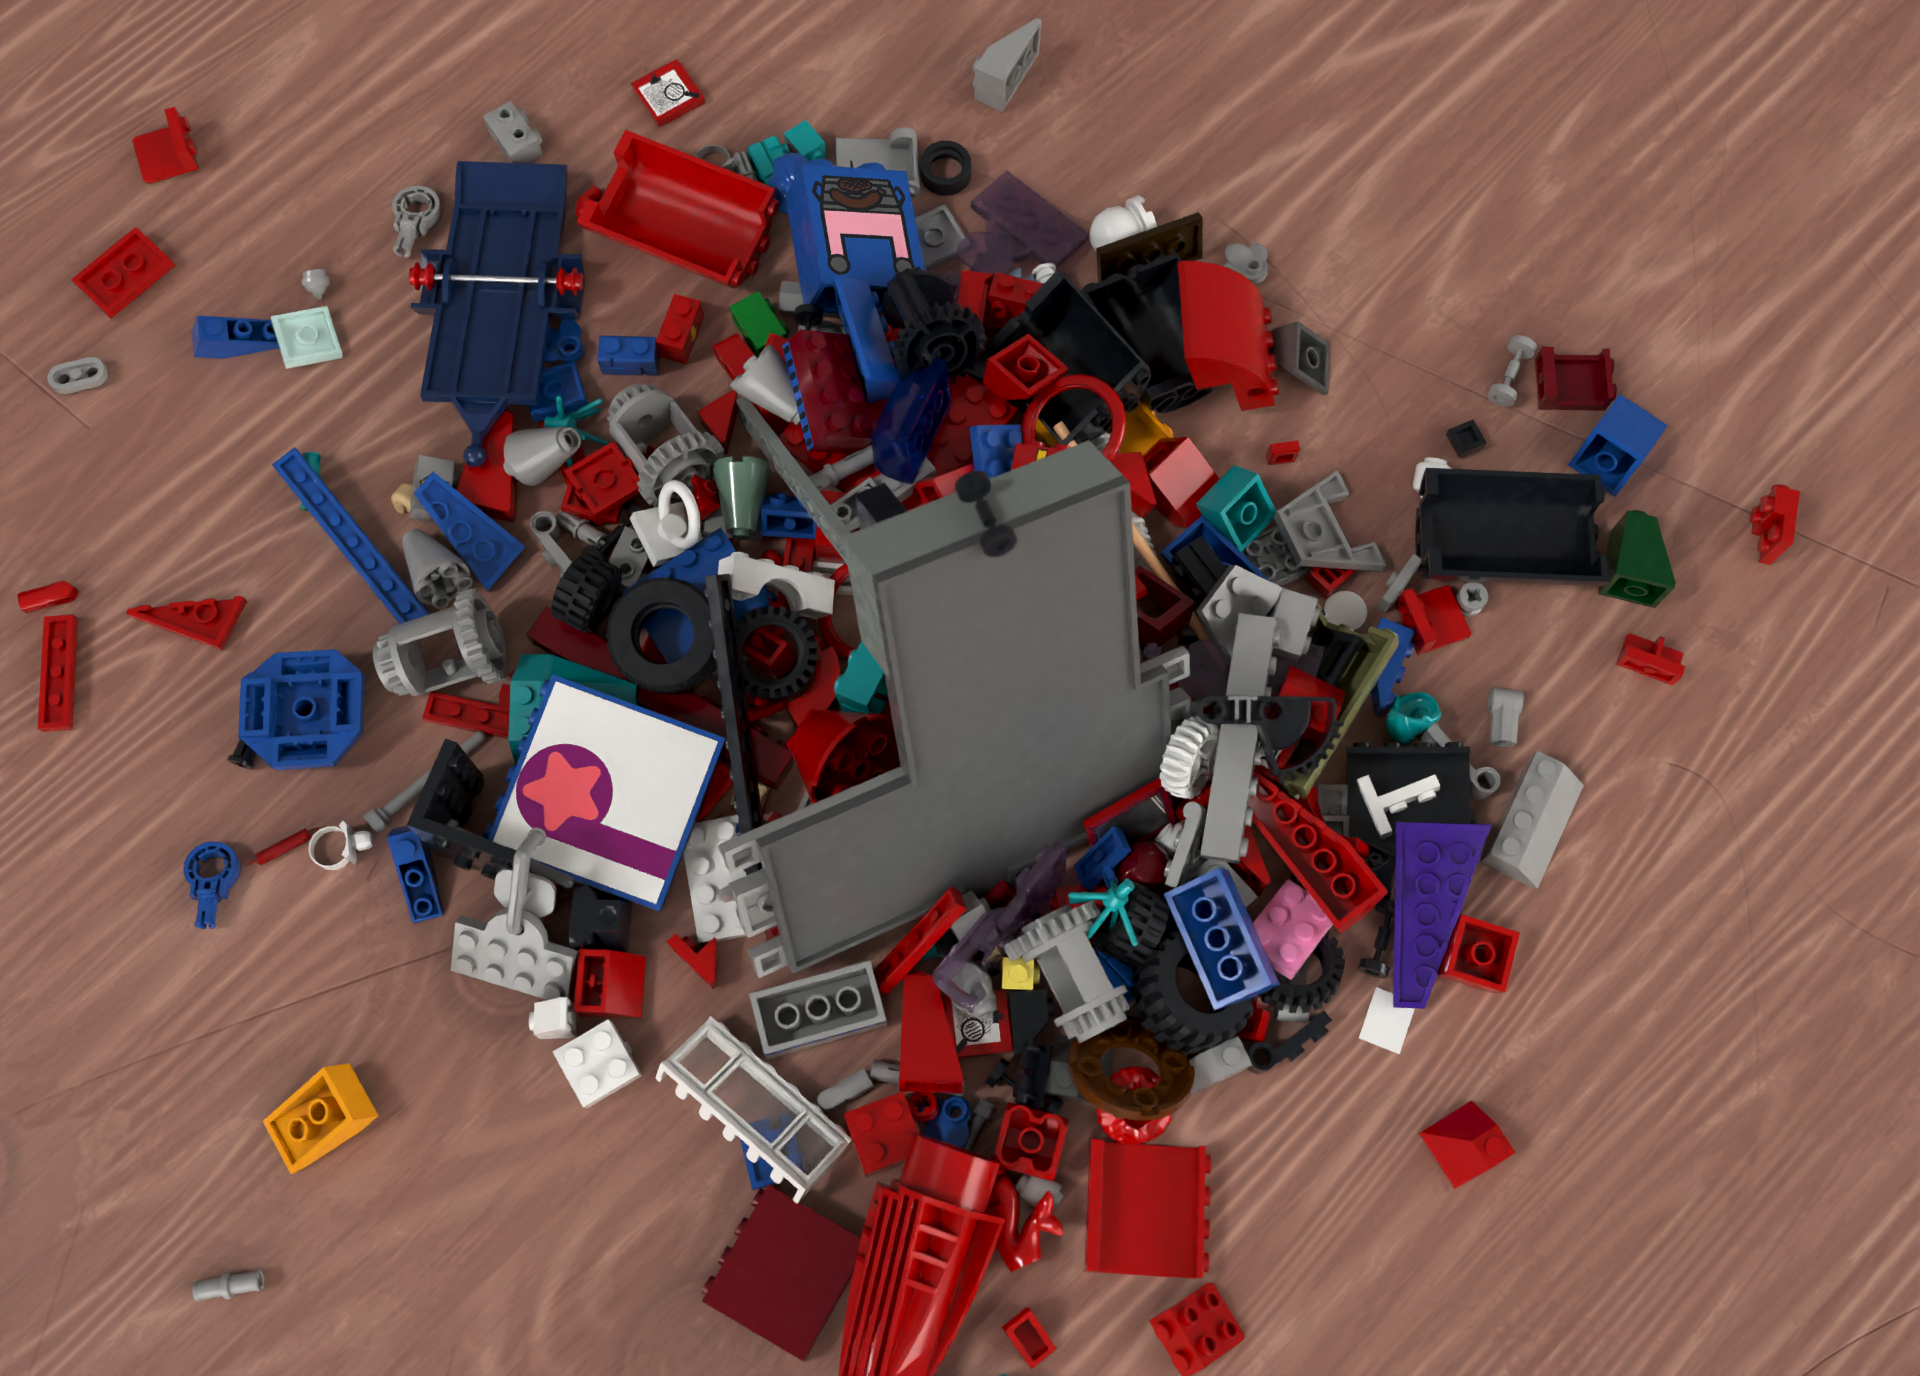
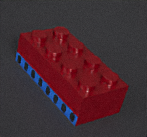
(827, 392)

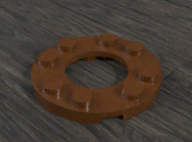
(1143, 1103)

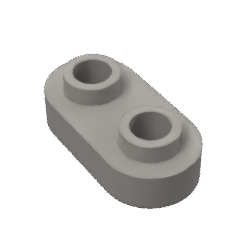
(79, 374)

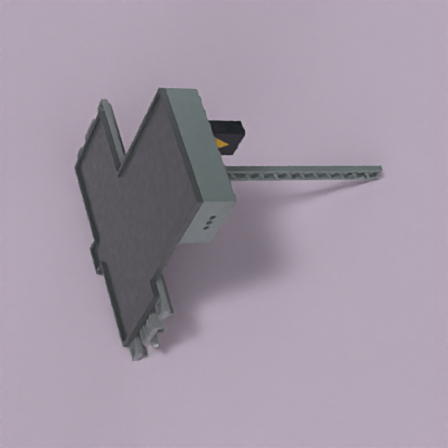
(1004, 694)

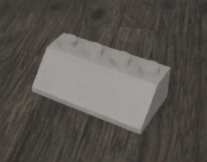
(1533, 820)

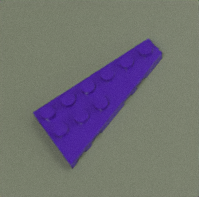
(1430, 888)

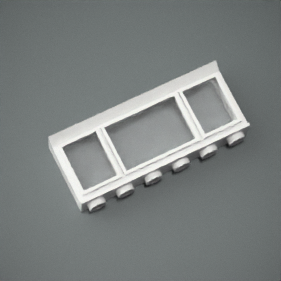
(756, 1106)

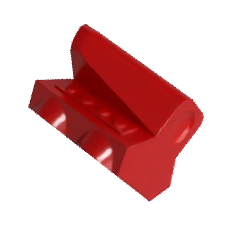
(1030, 1141)

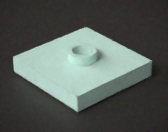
(306, 337)

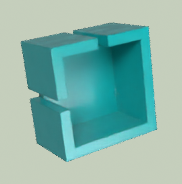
(860, 682)

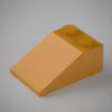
(320, 1116)

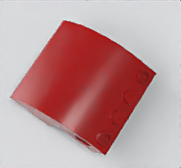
(1227, 333)

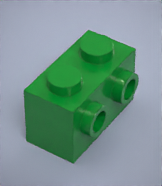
(756, 320)

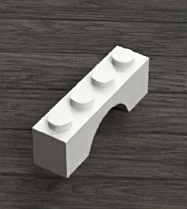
(806, 593)

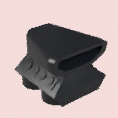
(599, 921)

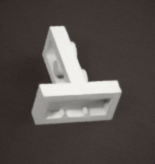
(1395, 800)

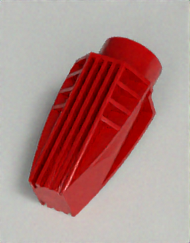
(919, 1261)

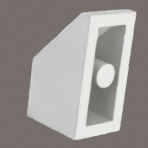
(554, 1019)

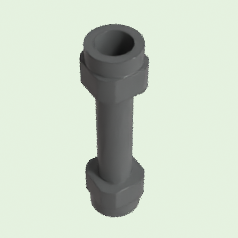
(983, 1112)

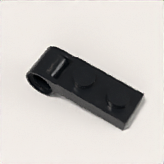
(1292, 1047)

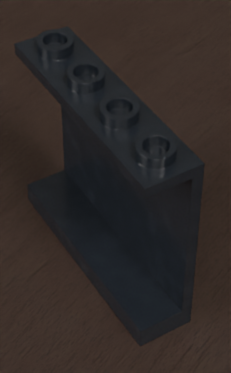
(1400, 766)

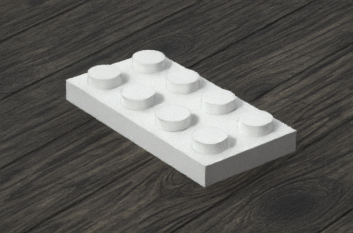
(707, 876)

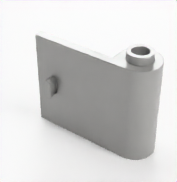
(896, 154)

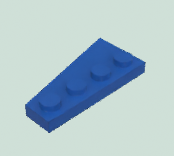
(472, 533)

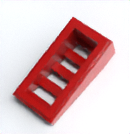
(1321, 585)

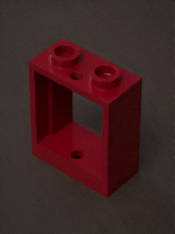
(1177, 606)

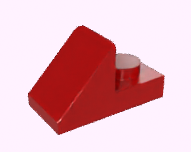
(703, 963)

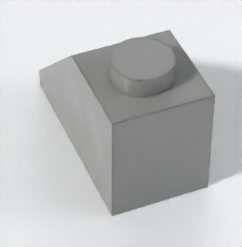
(1219, 1064)

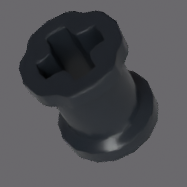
(243, 756)

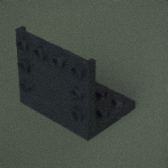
(449, 796)

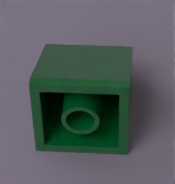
(1638, 561)

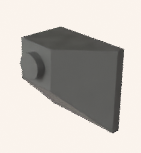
(1303, 355)
(1059, 1078)

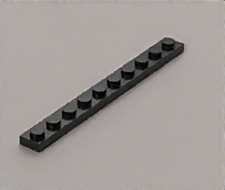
(734, 707)

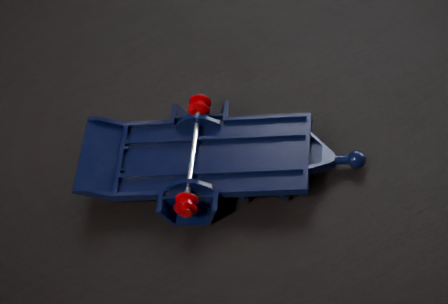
(494, 291)

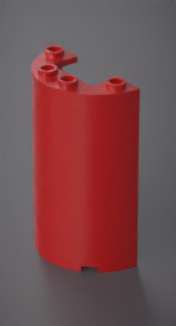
(684, 211)

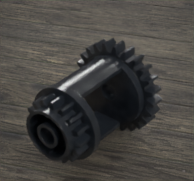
(931, 328)

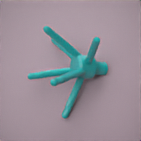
(571, 419)
(1114, 901)

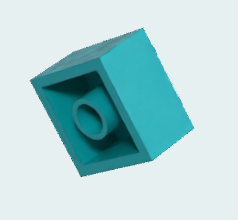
(1238, 506)

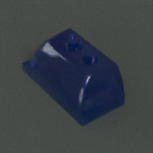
(911, 422)

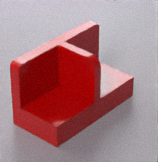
(1651, 659)

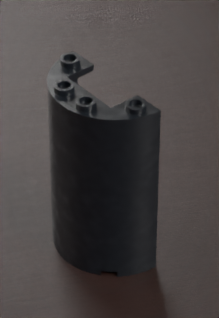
(1510, 527)

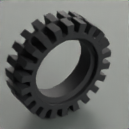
(806, 651)
(1318, 991)

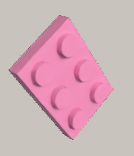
(1291, 928)

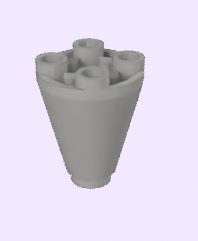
(768, 385)
(538, 452)
(433, 569)

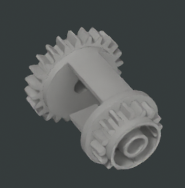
(643, 414)
(477, 635)
(1072, 970)

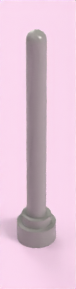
(380, 817)

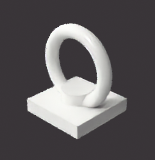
(665, 528)

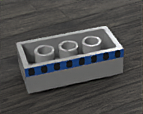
(818, 1010)

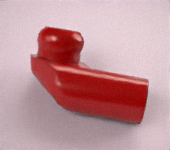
(592, 193)

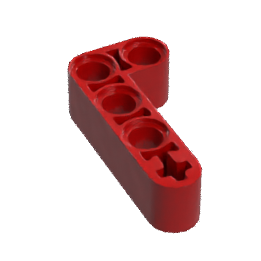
(732, 355)

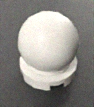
(1121, 222)

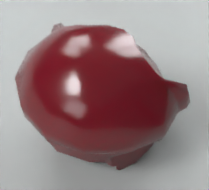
(1144, 865)

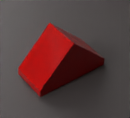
(719, 418)
(1028, 1337)

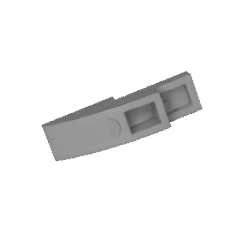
(846, 505)

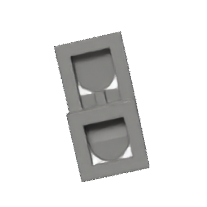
(1334, 806)

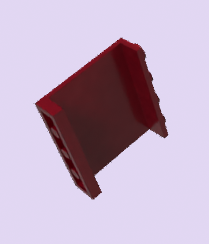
(783, 1272)

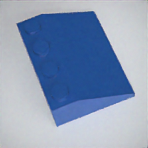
(673, 629)

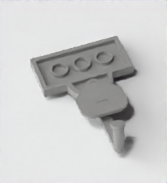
(514, 943)

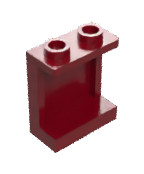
(1574, 381)

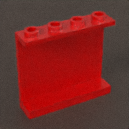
(1147, 1210)

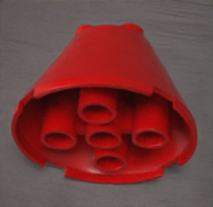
(842, 750)

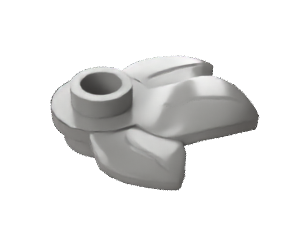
(1248, 261)

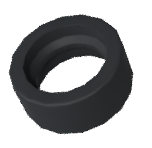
(945, 186)

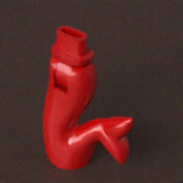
(1023, 1247)

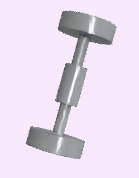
(1521, 348)

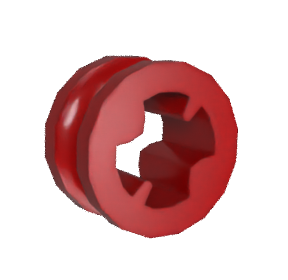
(929, 1113)

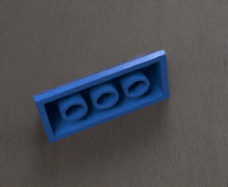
(867, 337)
(1221, 939)

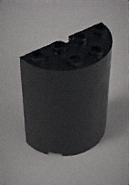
(1149, 317)
(1088, 345)

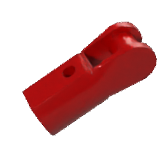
(48, 596)

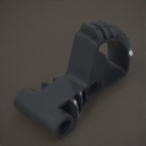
(1274, 733)

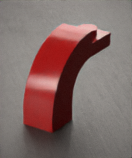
(821, 693)

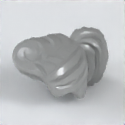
(976, 982)

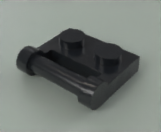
(1332, 643)

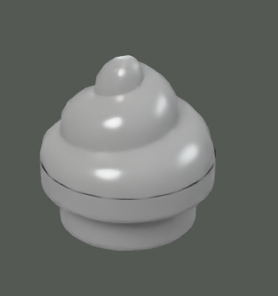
(315, 282)

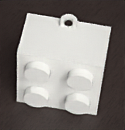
(597, 1063)

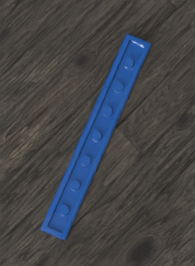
(349, 537)

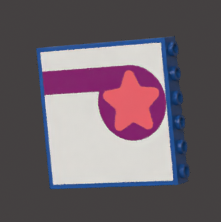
(608, 790)

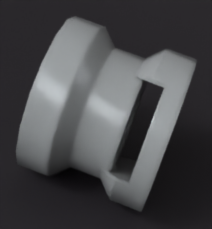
(1467, 604)

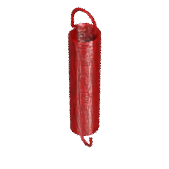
(283, 846)

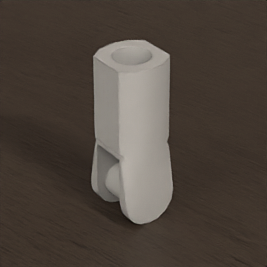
(844, 1091)

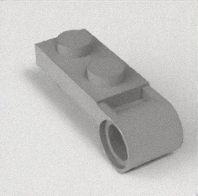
(552, 552)
(1438, 739)

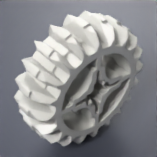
(1189, 758)

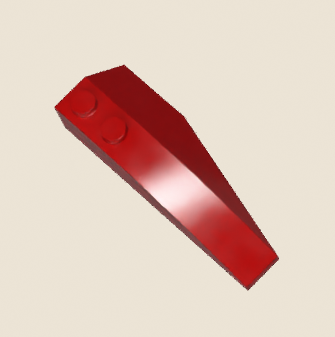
(1316, 856)

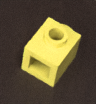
(1019, 975)

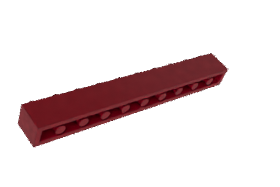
(559, 639)

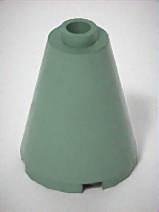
(741, 493)

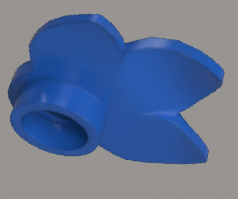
(563, 339)
(947, 1128)

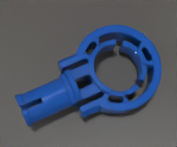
(219, 884)

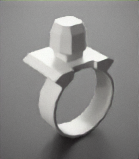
(354, 840)

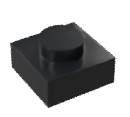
(1466, 438)

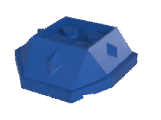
(280, 692)

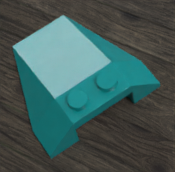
(528, 681)

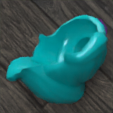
(1411, 716)

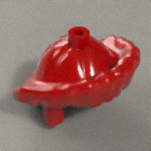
(1126, 1130)

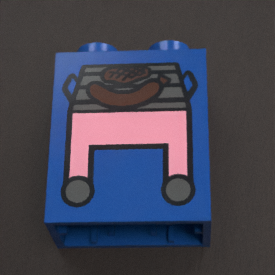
(851, 227)

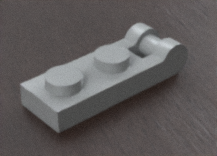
(1186, 845)

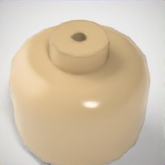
(402, 498)

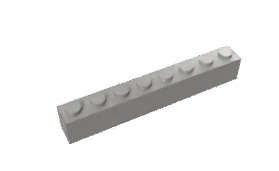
(1238, 743)

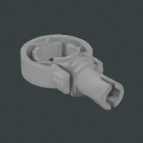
(411, 224)

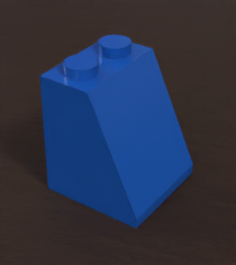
(1618, 444)

